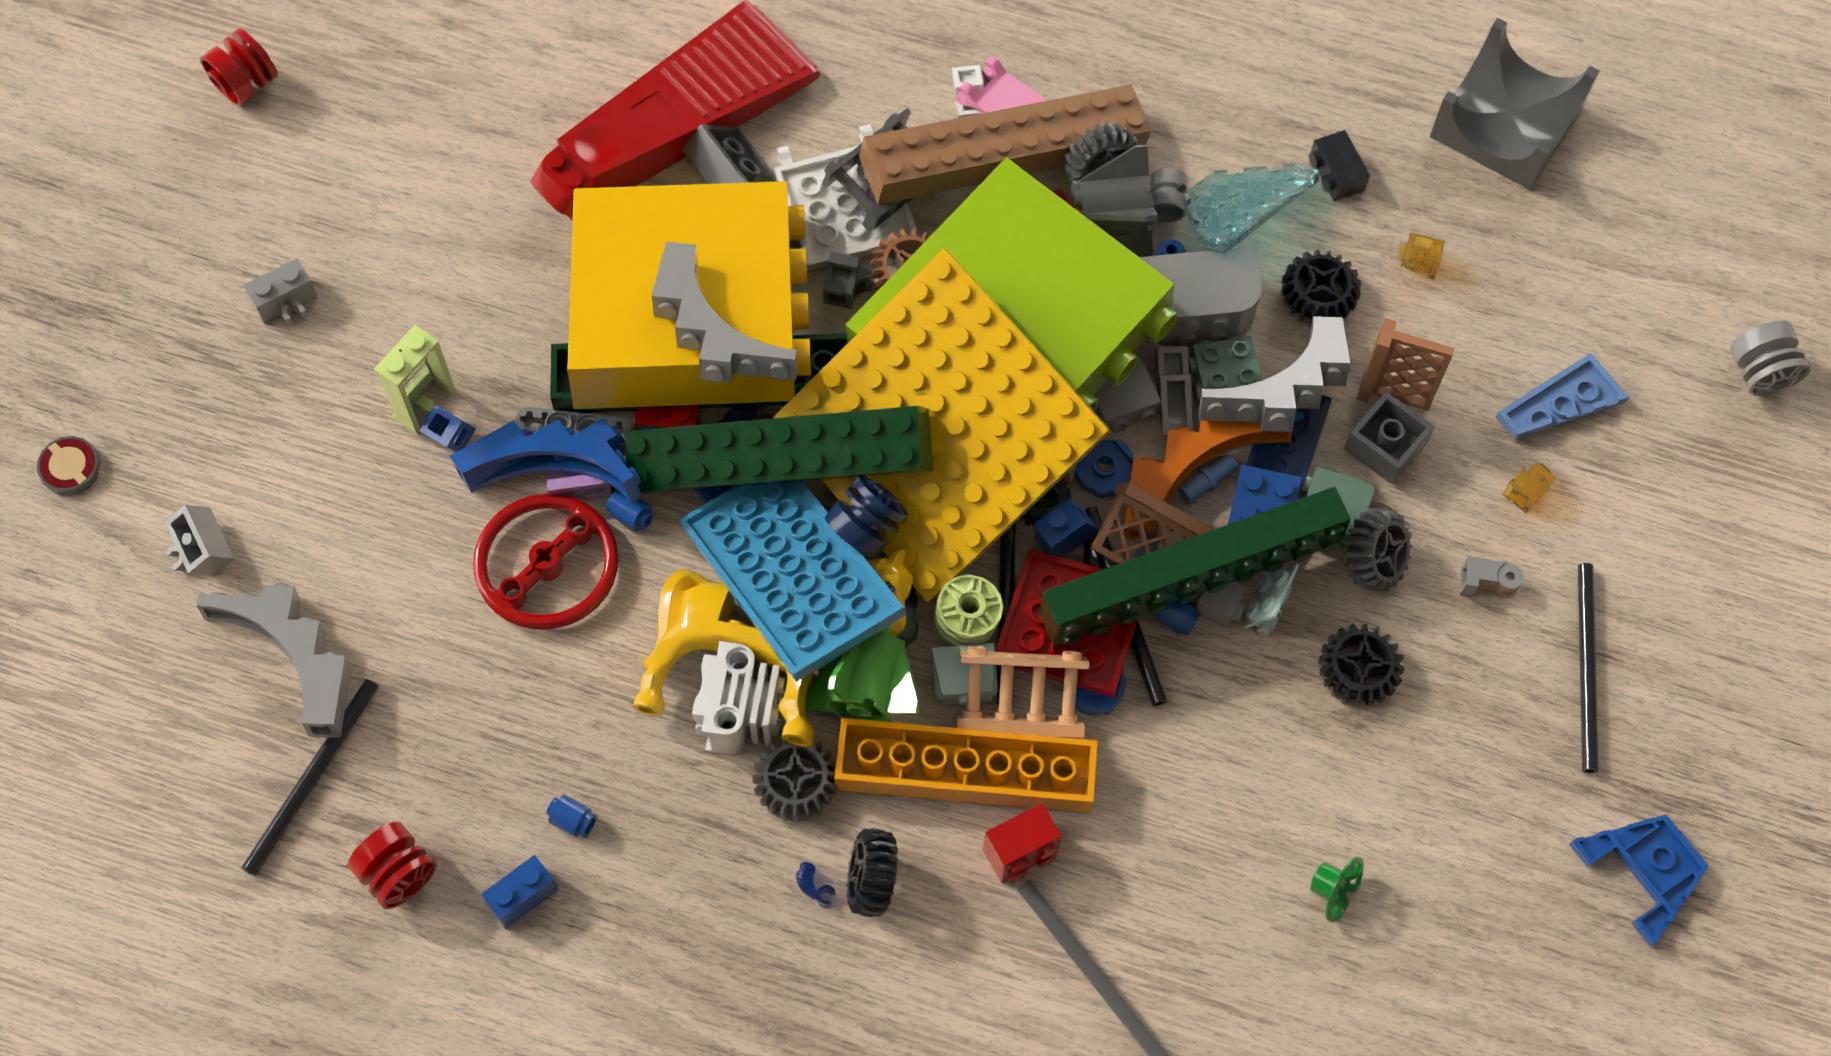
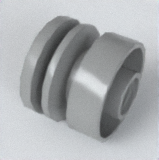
(1770, 358)

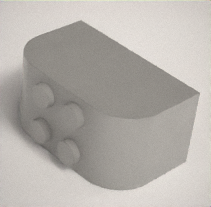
(1211, 294)

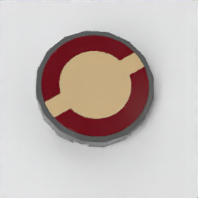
(68, 465)

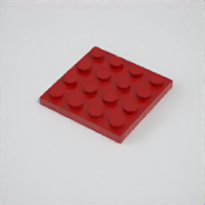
(1027, 634)

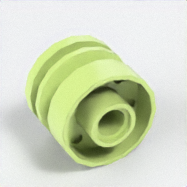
(967, 611)

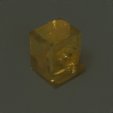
(1421, 254)
(1529, 486)

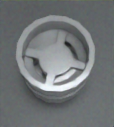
(1168, 191)

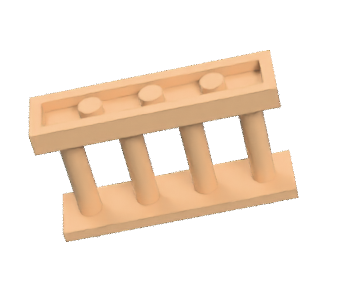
(1035, 722)

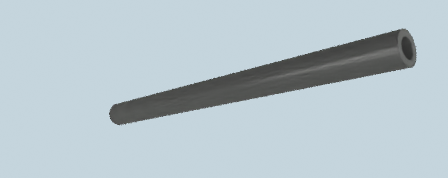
(1091, 970)

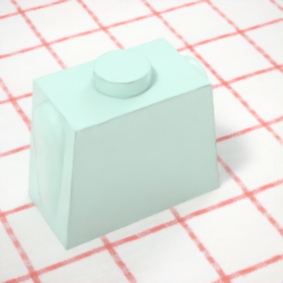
(952, 676)

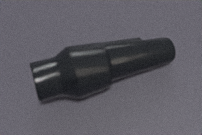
(1090, 556)

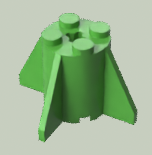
(867, 681)

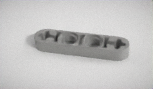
(574, 419)

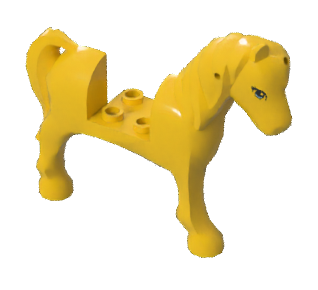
(696, 617)

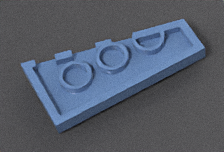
(1563, 398)

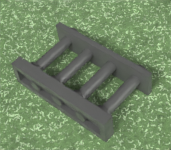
(837, 171)

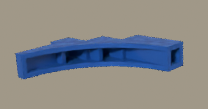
(515, 452)

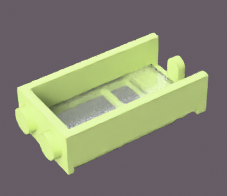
(410, 372)

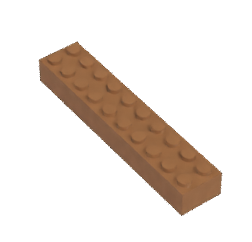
(970, 147)

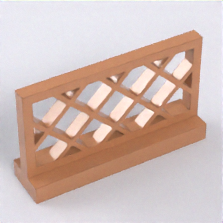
(1384, 362)
(1154, 509)

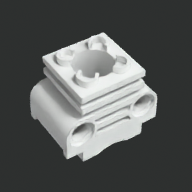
(736, 699)

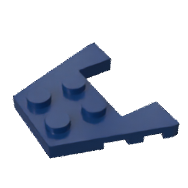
(1658, 859)

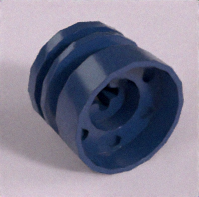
(863, 522)

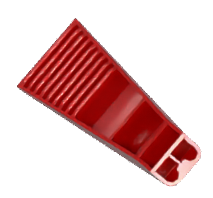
(713, 79)

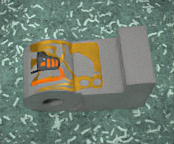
(1490, 576)

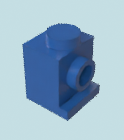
(447, 429)

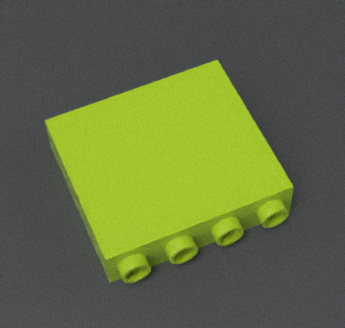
(1052, 274)

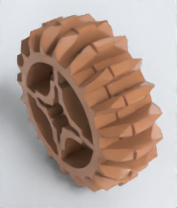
(891, 249)

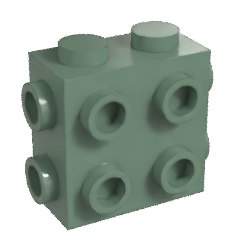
(1224, 364)
(1354, 492)

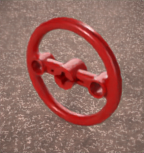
(539, 558)

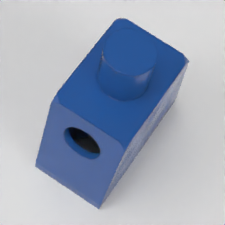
(1064, 529)

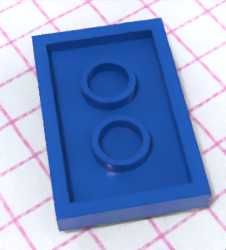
(1261, 491)

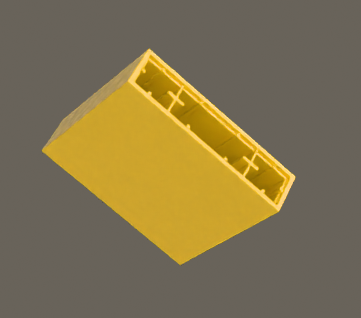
(744, 272)

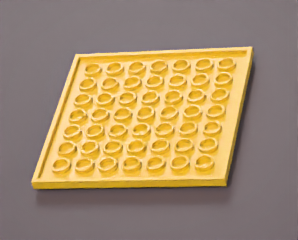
(996, 415)

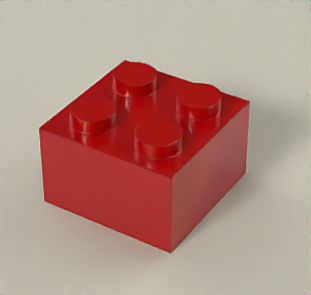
(1022, 844)

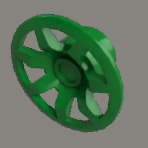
(1334, 883)

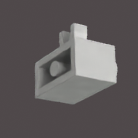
(281, 292)
(197, 541)

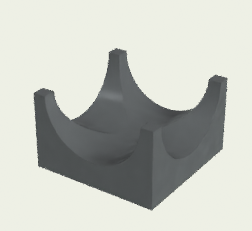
(1510, 112)

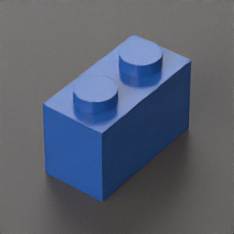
(520, 891)

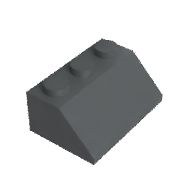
(726, 156)

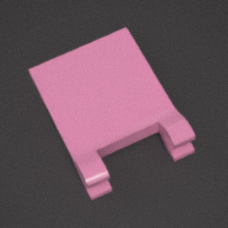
(1000, 93)

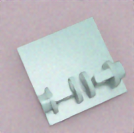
(1271, 598)

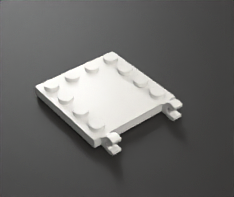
(832, 213)

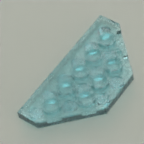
(1234, 205)

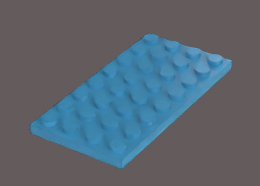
(792, 573)

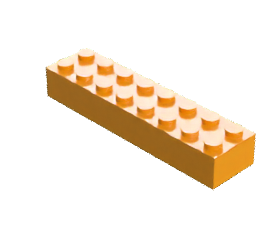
(966, 765)

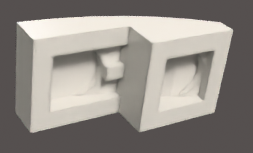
(972, 75)

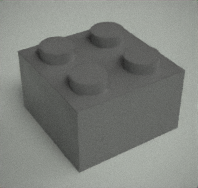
(1389, 437)

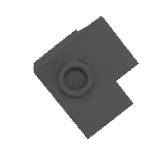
(845, 280)

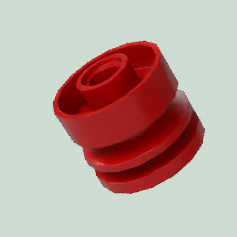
(241, 64)
(391, 865)

